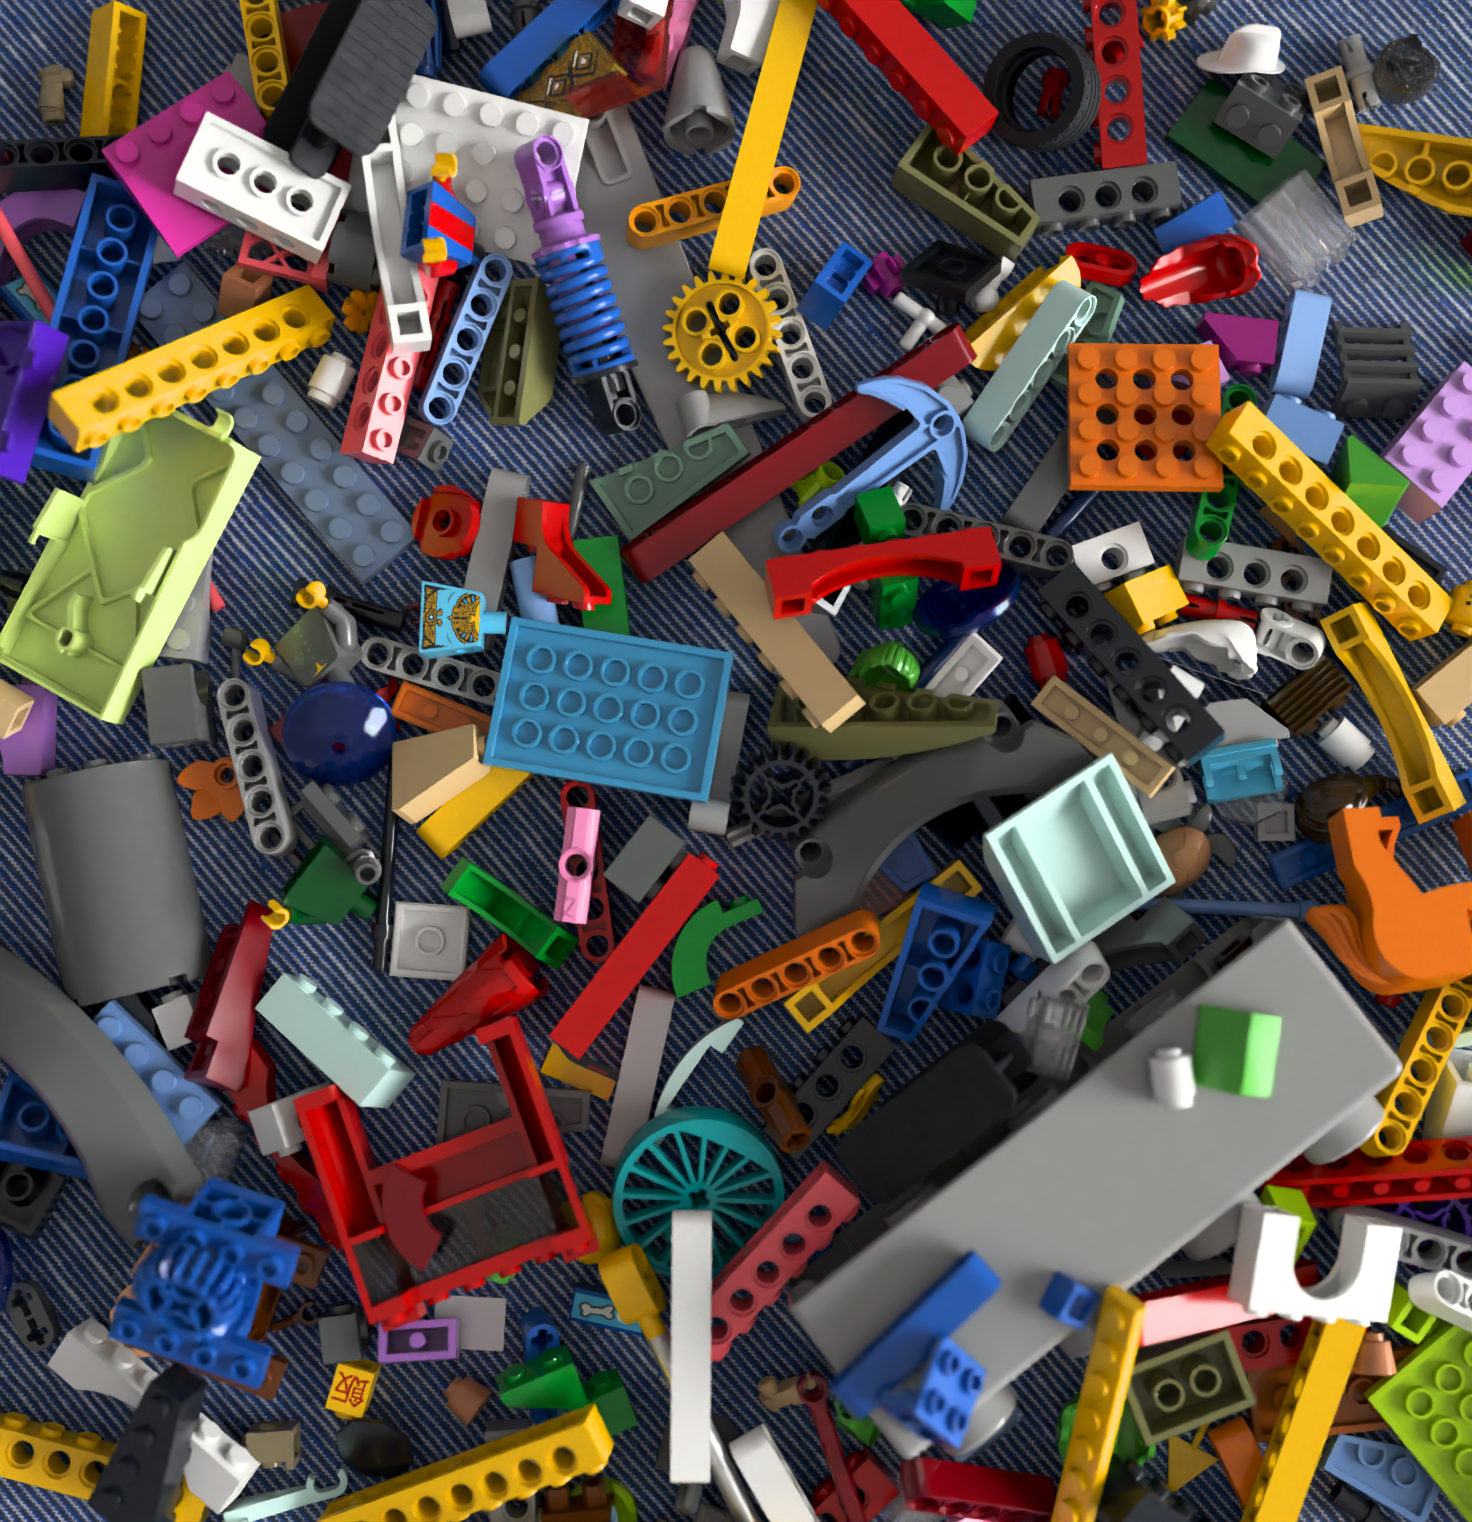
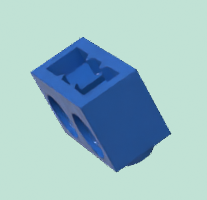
(834, 285)
(979, 981)

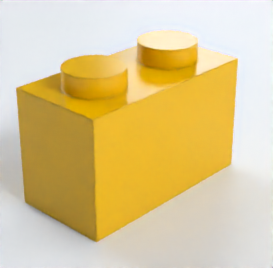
(1149, 599)

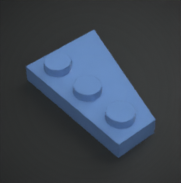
(1383, 1473)

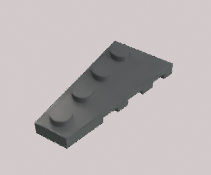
(476, 1104)

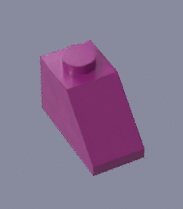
(1243, 342)

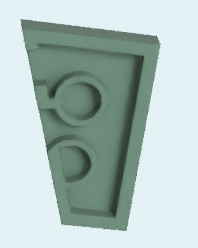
(1098, 328)

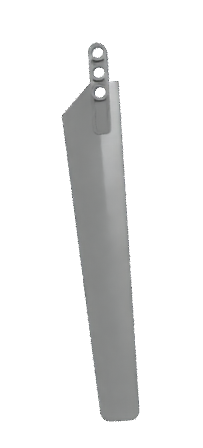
(608, 186)

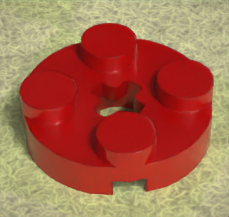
(463, 527)

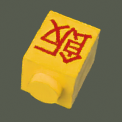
(353, 1388)

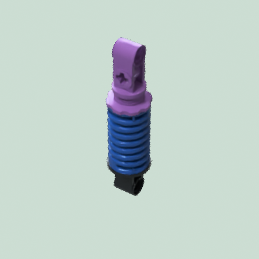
(569, 264)

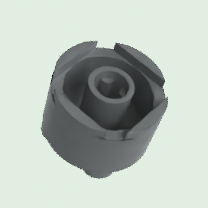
(353, 253)

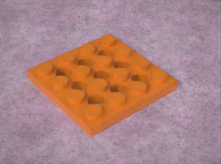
(1158, 362)

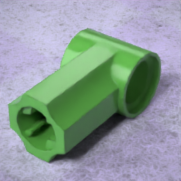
(863, 1429)

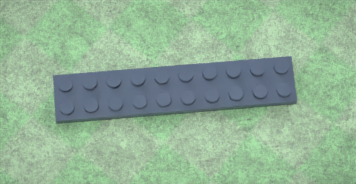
(288, 438)

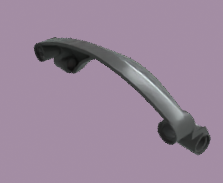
(93, 1095)

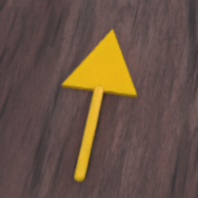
(1186, 1459)

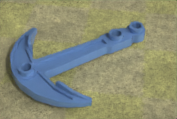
(920, 437)

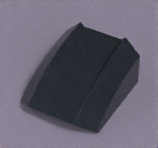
(28, 1198)

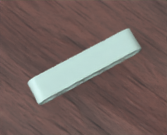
(1029, 365)

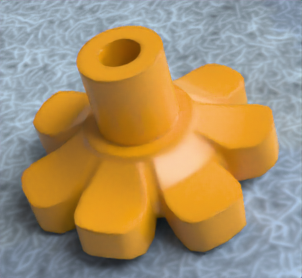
(360, 310)

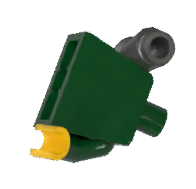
(326, 887)

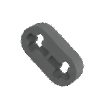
(33, 1315)

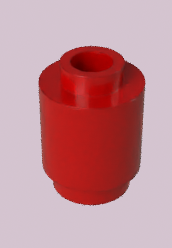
(1045, 659)

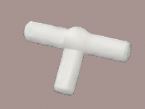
(923, 318)

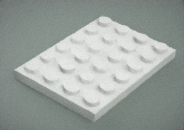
(484, 137)

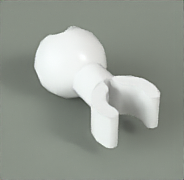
(988, 297)

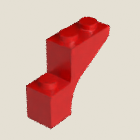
(558, 567)

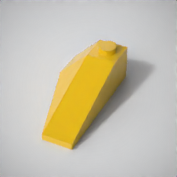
(1423, 165)

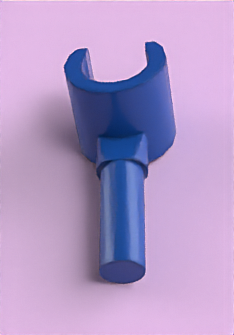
(1023, 967)

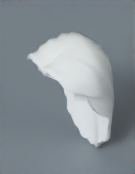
(1222, 643)

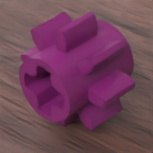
(884, 275)

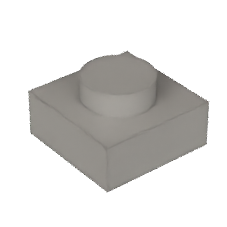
(1279, 827)

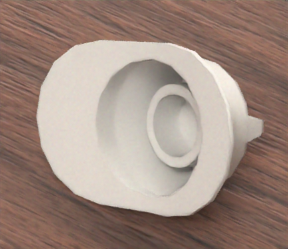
(1246, 51)

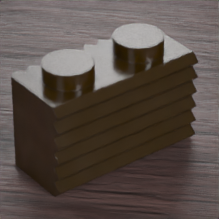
(1306, 697)

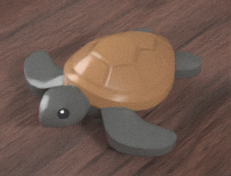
(1190, 850)

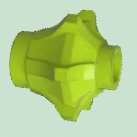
(819, 479)

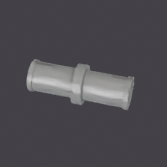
(1359, 73)

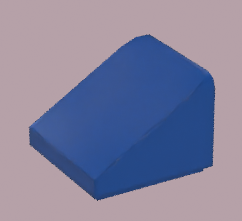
(1069, 1300)

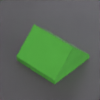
(1368, 480)
(1235, 1051)

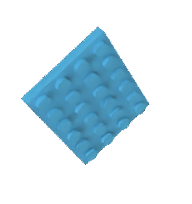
(609, 709)

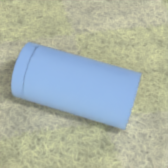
(531, 604)

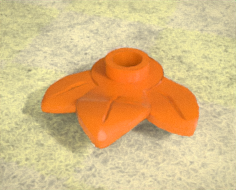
(211, 790)

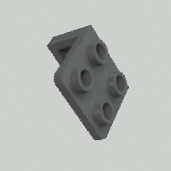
(1263, 111)

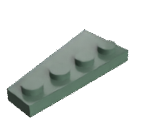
(661, 484)

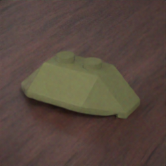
(519, 355)

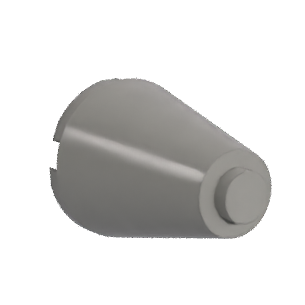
(698, 105)

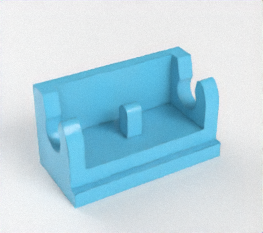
(1241, 771)

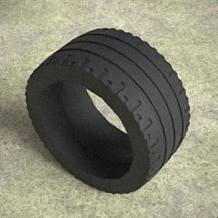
(1082, 105)

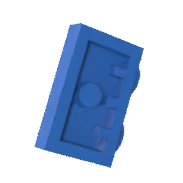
(943, 1399)

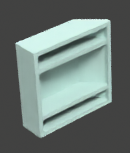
(1076, 860)

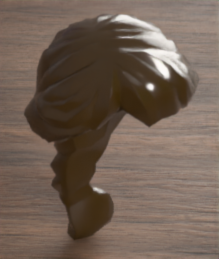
(1336, 792)

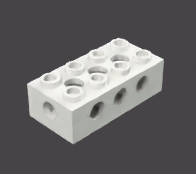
(259, 164)

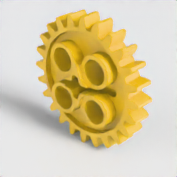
(694, 346)

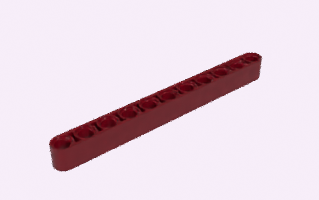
(790, 459)

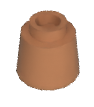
(1374, 1355)
(467, 1398)

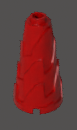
(485, 993)

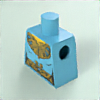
(455, 621)

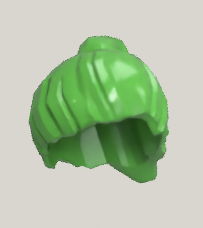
(888, 664)

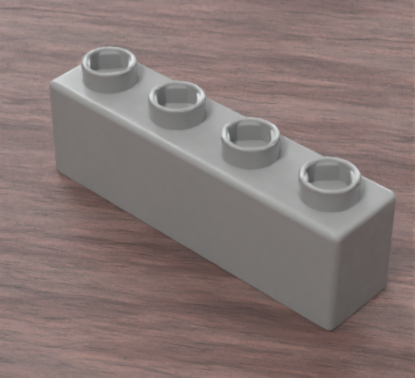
(1102, 1176)

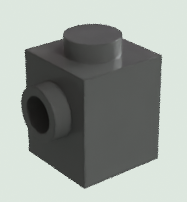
(344, 1332)

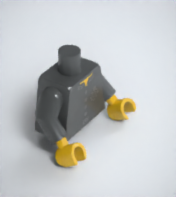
(319, 645)

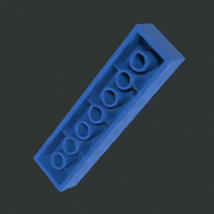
(97, 307)

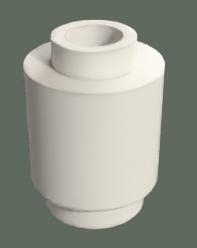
(331, 380)
(1345, 743)
(1172, 1078)

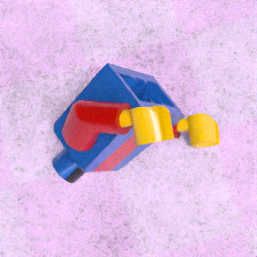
(437, 226)

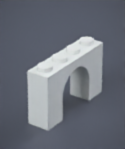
(745, 31)
(1354, 1290)

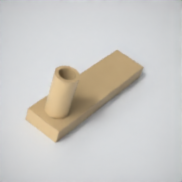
(1102, 735)

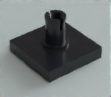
(950, 273)

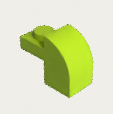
(1410, 1319)

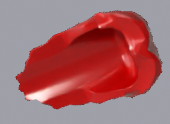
(1202, 271)

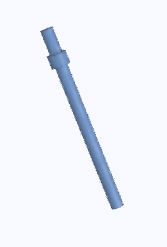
(1239, 908)

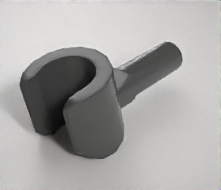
(237, 640)

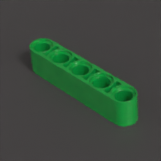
(1205, 517)

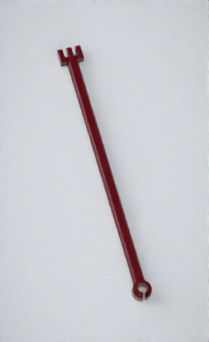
(831, 1444)

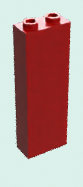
(635, 954)

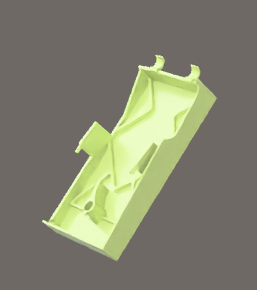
(124, 560)

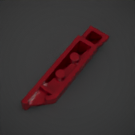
(227, 1002)

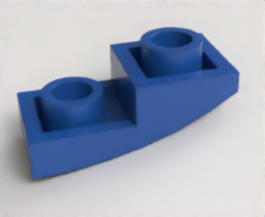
(1199, 220)

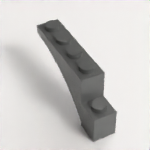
(1158, 936)

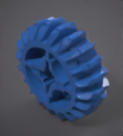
(187, 1291)

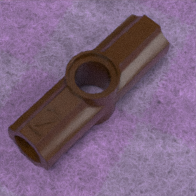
(773, 1099)

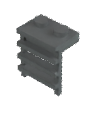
(1375, 387)
(325, 808)

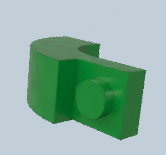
(691, 949)

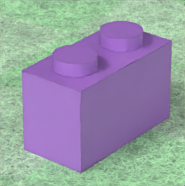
(420, 1341)

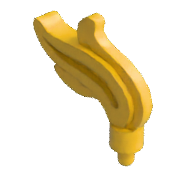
(859, 1106)

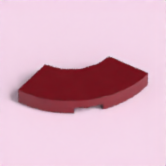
(406, 1216)

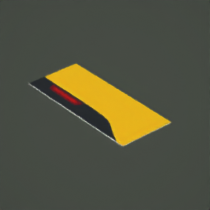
(580, 1073)

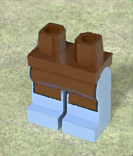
(592, 1506)

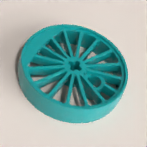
(717, 1126)

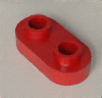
(1103, 263)

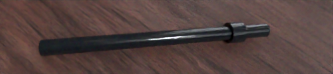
(382, 930)

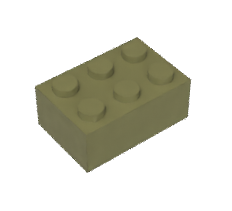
(1185, 1384)

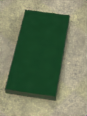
(1231, 158)

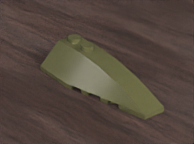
(887, 724)

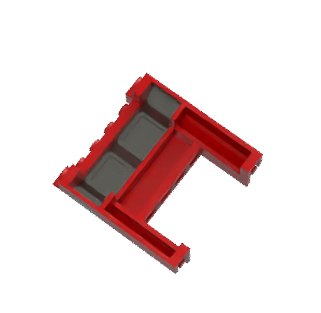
(490, 1192)

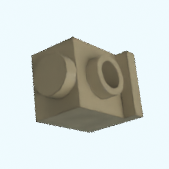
(274, 1443)

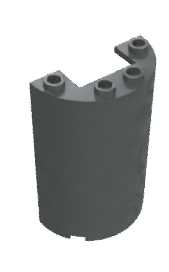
(116, 878)

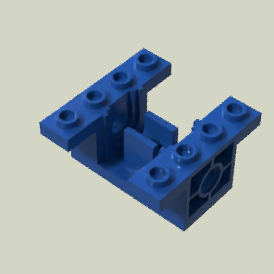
(241, 1231)

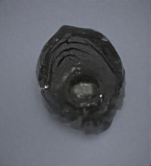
(1405, 70)

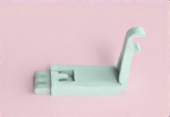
(270, 1503)

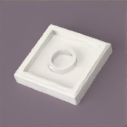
(430, 940)

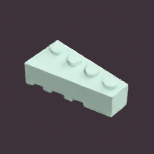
(334, 1042)

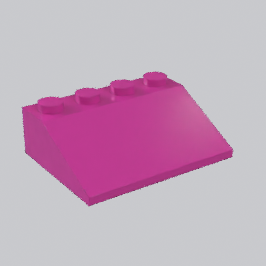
(154, 152)

